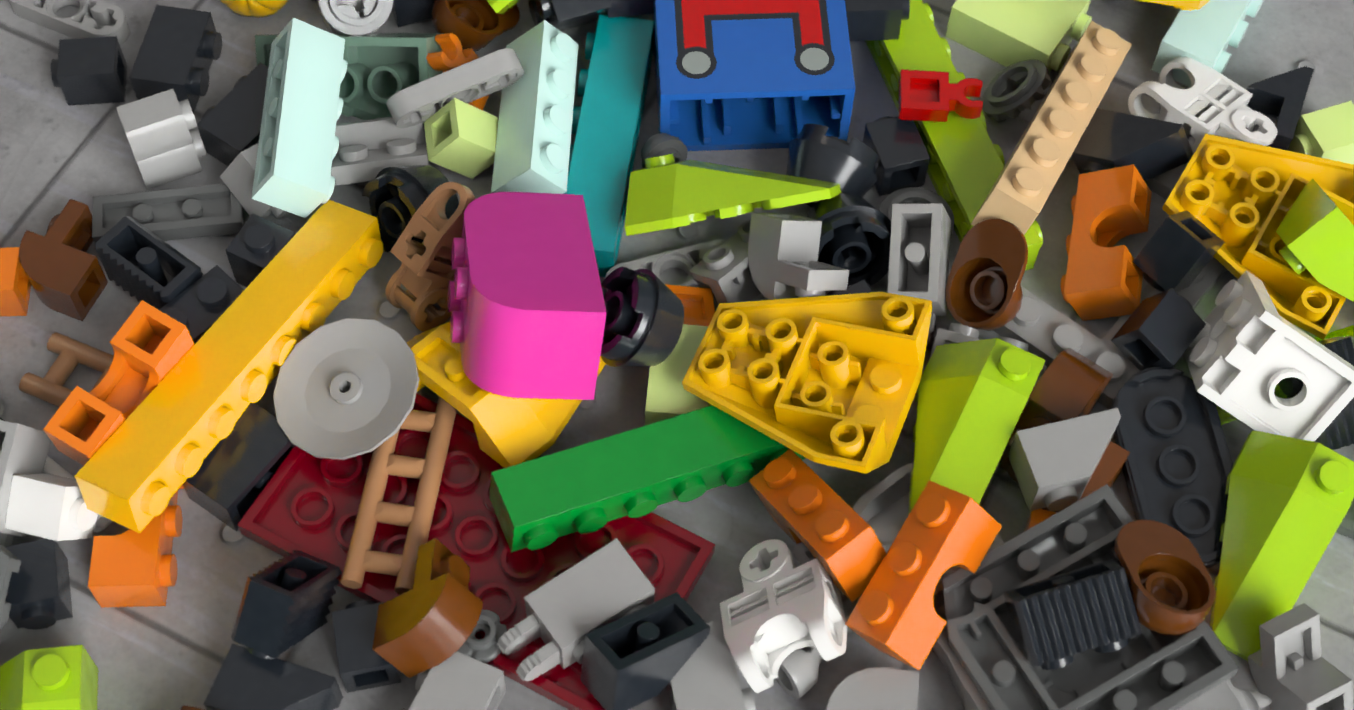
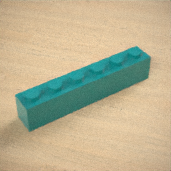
(609, 127)

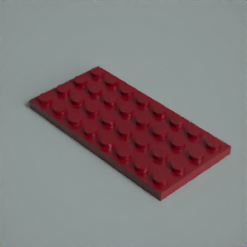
(316, 502)

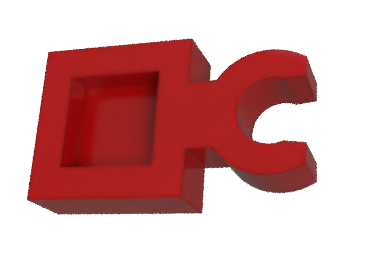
(931, 96)

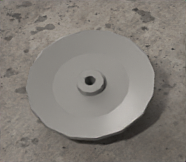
(346, 388)

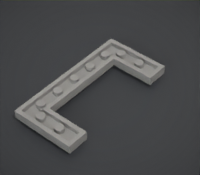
(1052, 332)

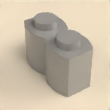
(161, 137)

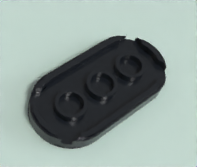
(1175, 456)

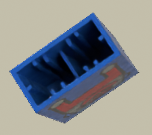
(751, 71)

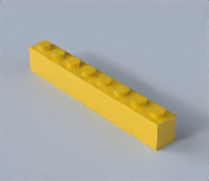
(229, 367)

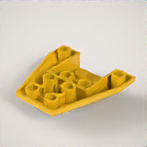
(1243, 197)
(817, 371)
(504, 426)

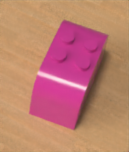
(527, 296)

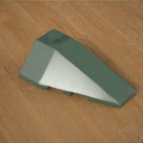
(375, 68)

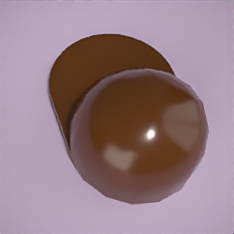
(472, 21)
(987, 275)
(1164, 577)

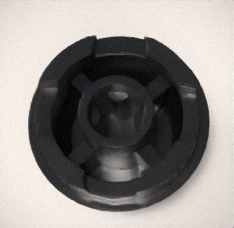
(832, 160)
(397, 196)
(853, 237)
(641, 319)

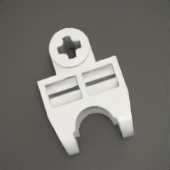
(1199, 105)
(781, 613)

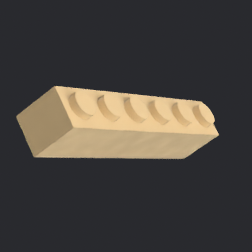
(1055, 129)

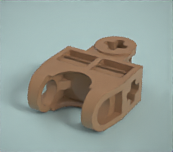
(428, 265)

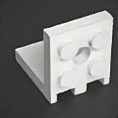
(1253, 348)

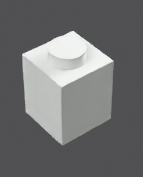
(48, 508)

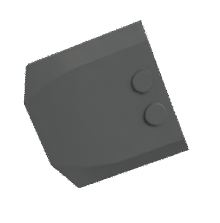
(1146, 674)

